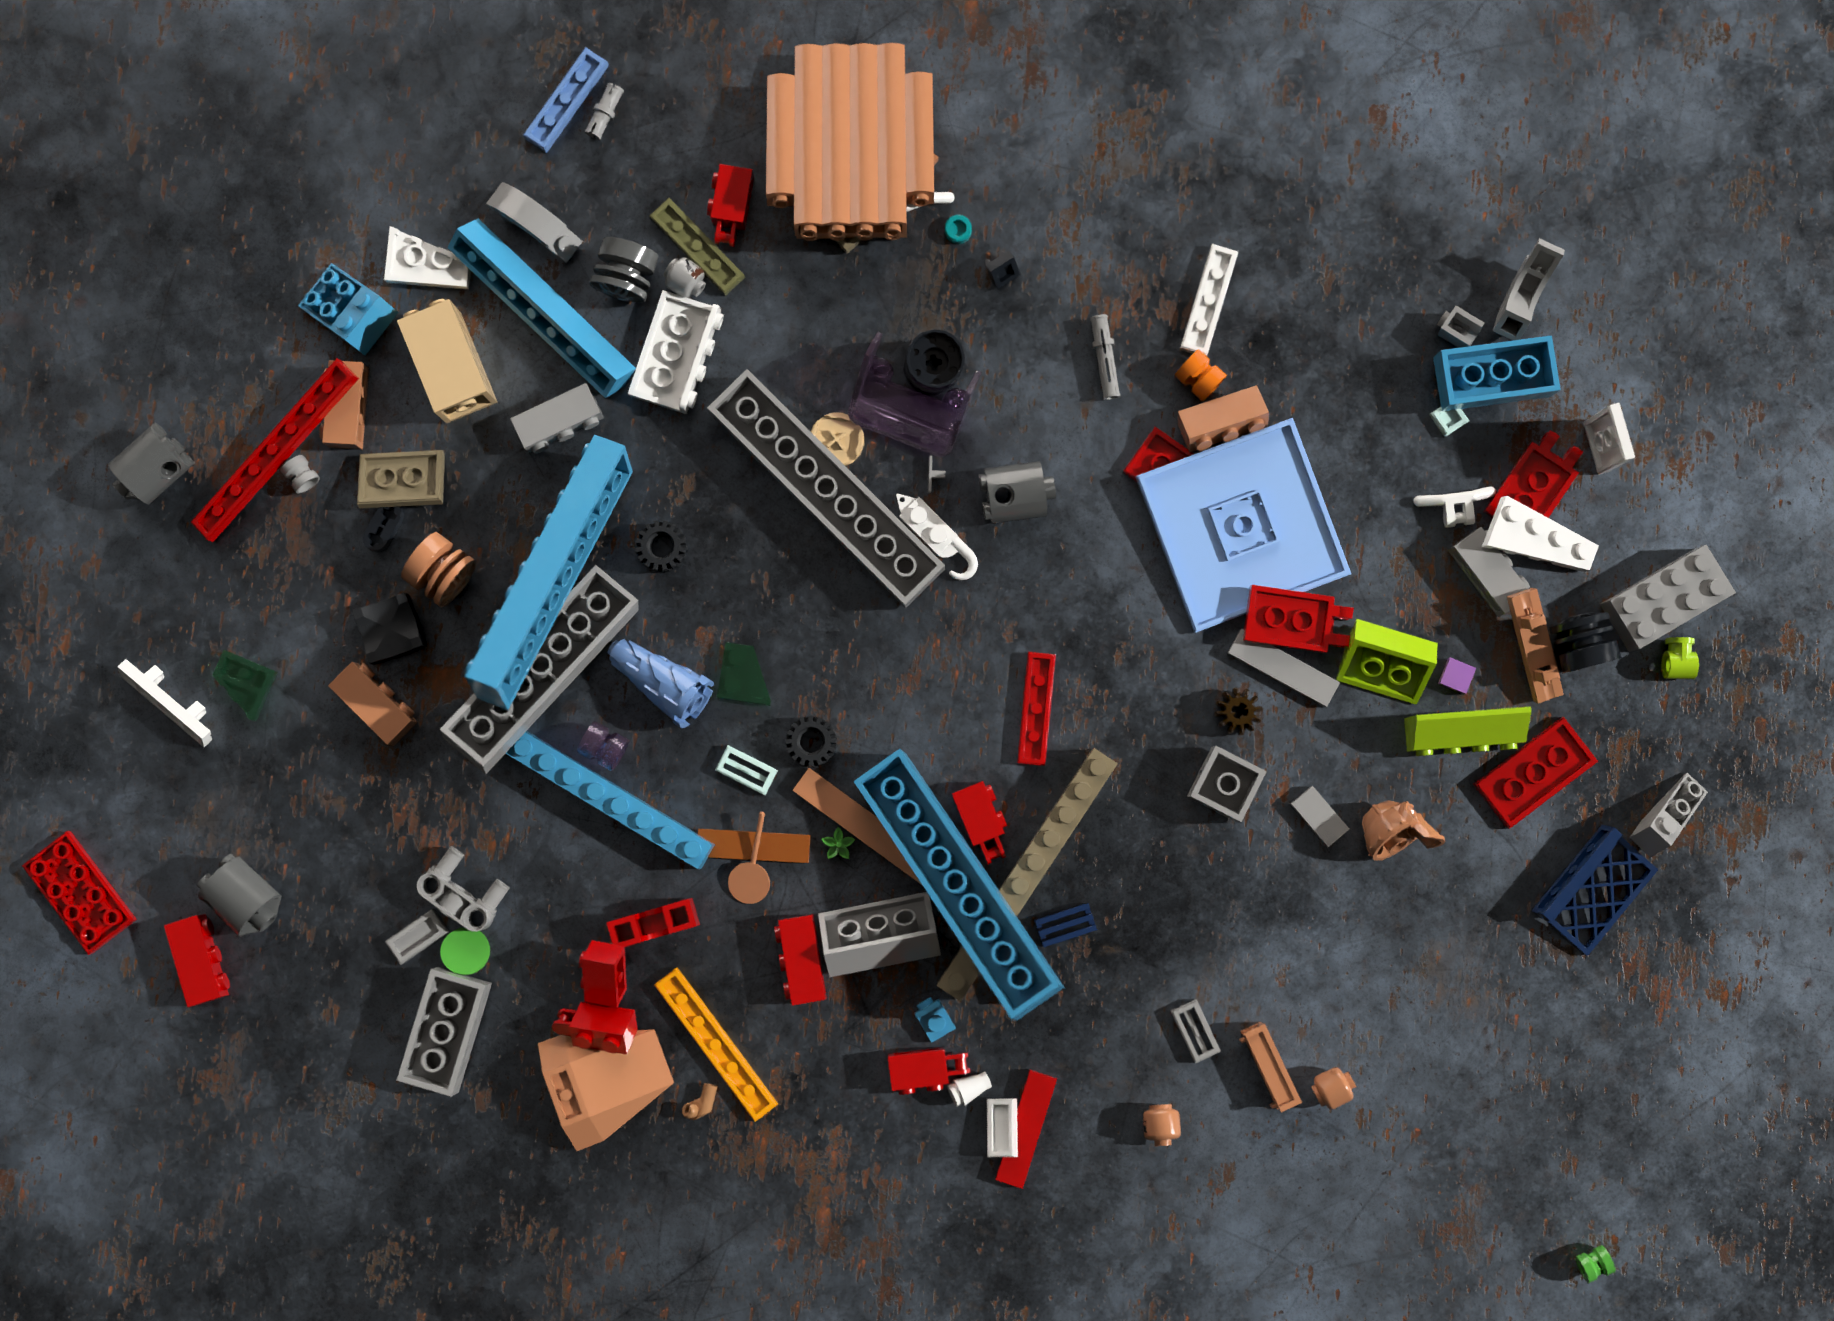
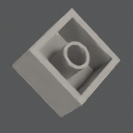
(1226, 784)

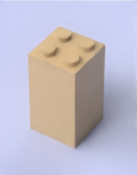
(446, 360)

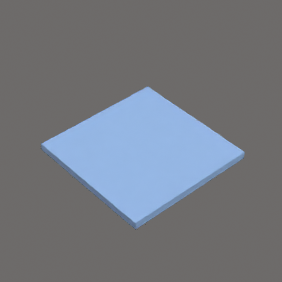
(1242, 520)

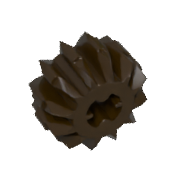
(1241, 721)

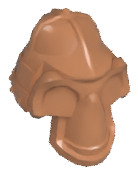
(1393, 827)

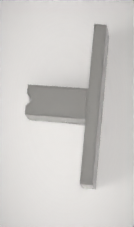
(933, 474)

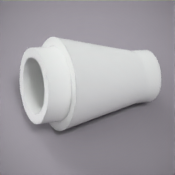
(968, 1088)

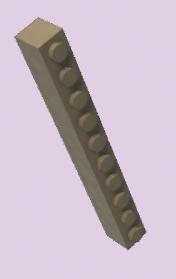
(1037, 857)

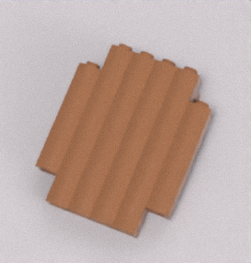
(850, 141)

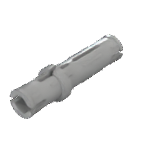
(1099, 325)

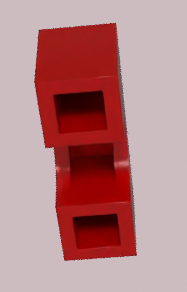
(653, 923)

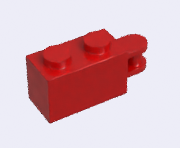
(731, 201)
(981, 818)
(603, 973)
(598, 1027)
(924, 1069)

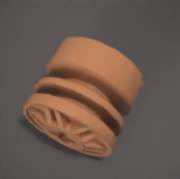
(438, 569)

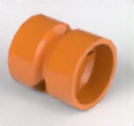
(1200, 375)

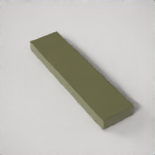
(697, 246)

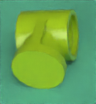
(1679, 660)

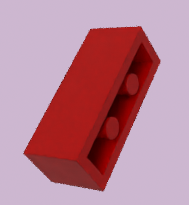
(800, 959)
(197, 960)

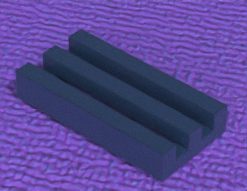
(1042, 932)

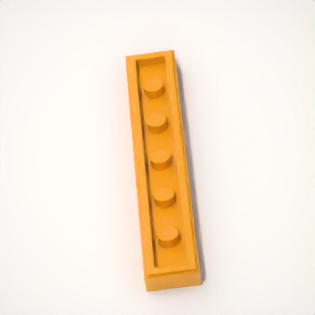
(716, 1044)

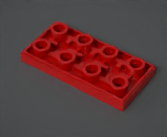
(79, 892)

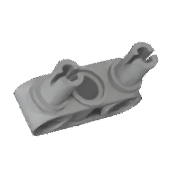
(455, 900)

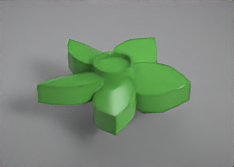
(838, 844)

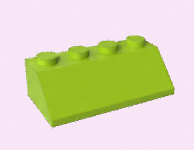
(1467, 729)

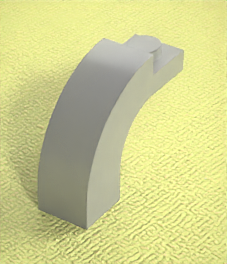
(535, 220)
(1526, 289)

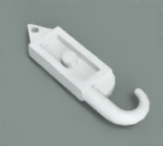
(936, 533)

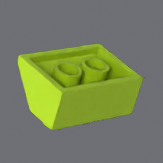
(1387, 661)

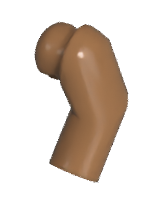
(702, 1105)

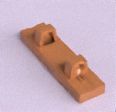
(1535, 645)

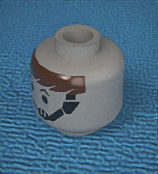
(684, 278)

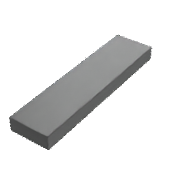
(1285, 669)

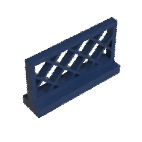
(1582, 870)

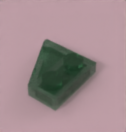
(742, 676)
(245, 682)

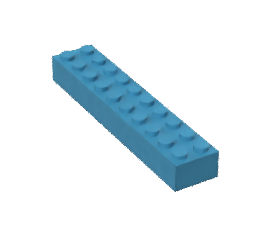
(549, 572)
(959, 885)

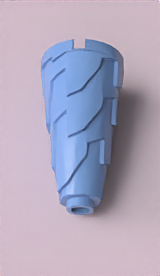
(666, 684)

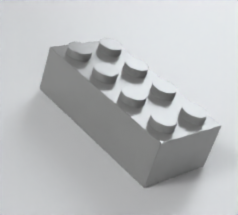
(1667, 598)
(444, 1031)

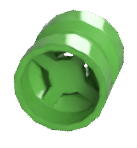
(1595, 1264)

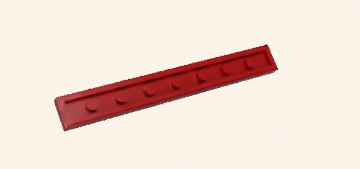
(274, 450)

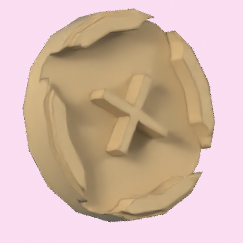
(840, 436)

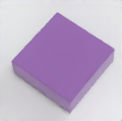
(1457, 675)

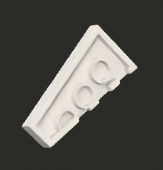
(1530, 534)

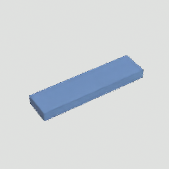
(566, 100)

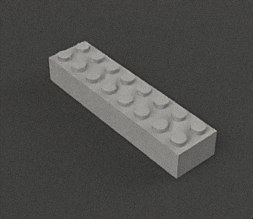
(584, 626)

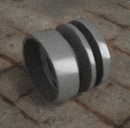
(625, 265)

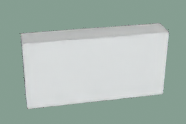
(1002, 1128)

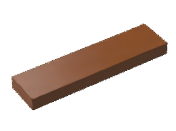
(772, 846)

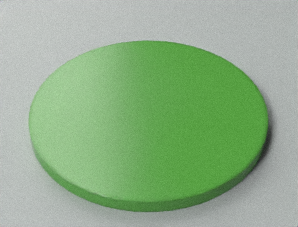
(465, 951)

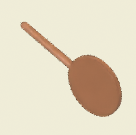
(748, 880)

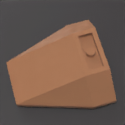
(602, 1089)

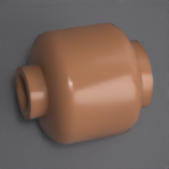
(1333, 1088)
(1161, 1124)

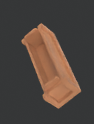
(1270, 1066)

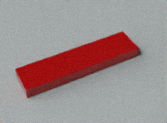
(1036, 708)
(1030, 1119)

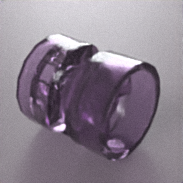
(603, 746)

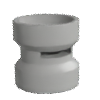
(300, 474)

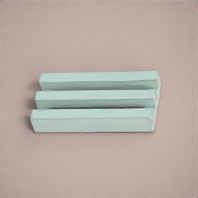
(768, 780)

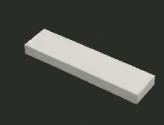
(1209, 299)

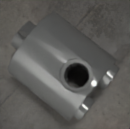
(149, 465)
(1026, 492)
(240, 896)

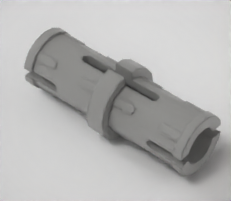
(604, 111)

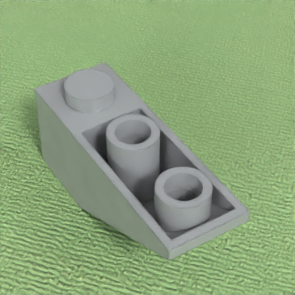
(1669, 816)

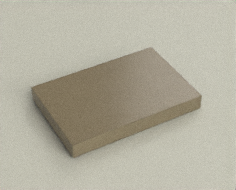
(401, 479)

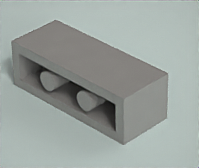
(557, 419)
(1488, 571)

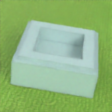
(1449, 420)

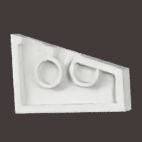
(423, 264)

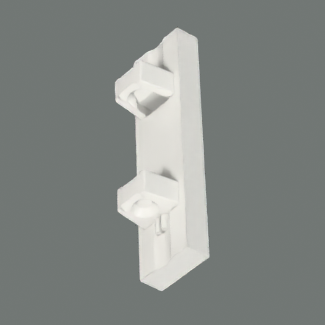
(147, 686)

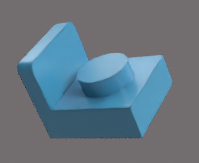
(934, 1019)

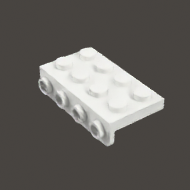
(675, 352)

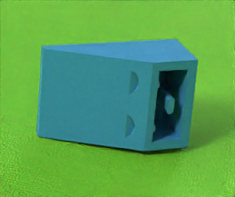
(348, 308)

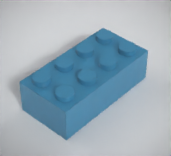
(1496, 373)

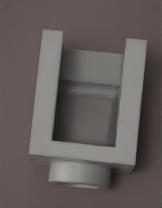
(1459, 327)

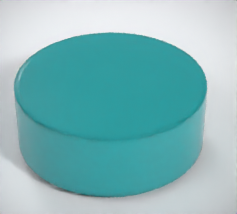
(958, 229)

